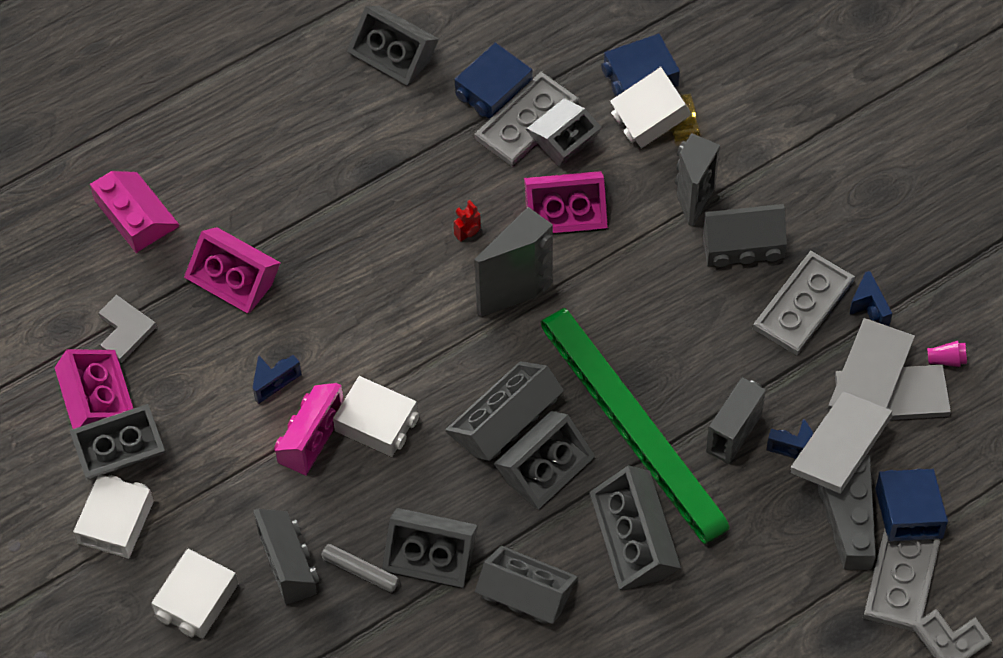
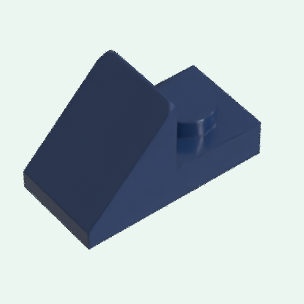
(870, 297)
(269, 381)
(789, 445)

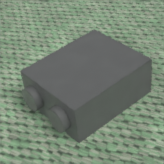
(735, 420)

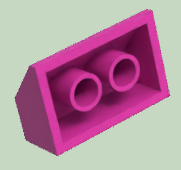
(569, 200)
(132, 208)
(231, 269)
(92, 385)
(309, 428)

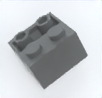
(564, 131)

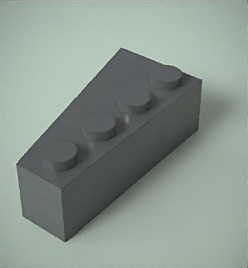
(852, 519)

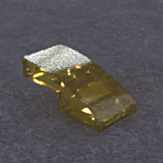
(683, 130)

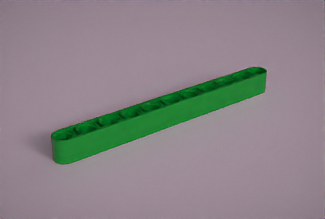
(635, 426)

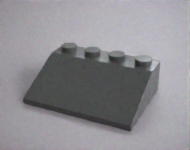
(515, 264)

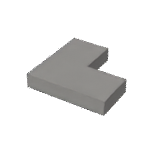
(130, 325)
(948, 644)

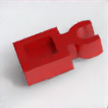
(468, 222)

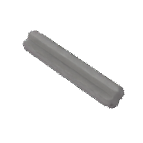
(360, 568)

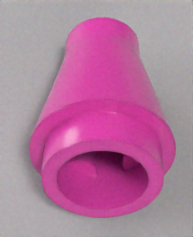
(948, 354)

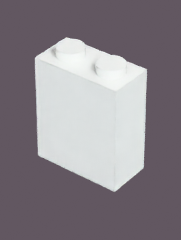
(649, 108)
(376, 416)
(113, 515)
(194, 594)

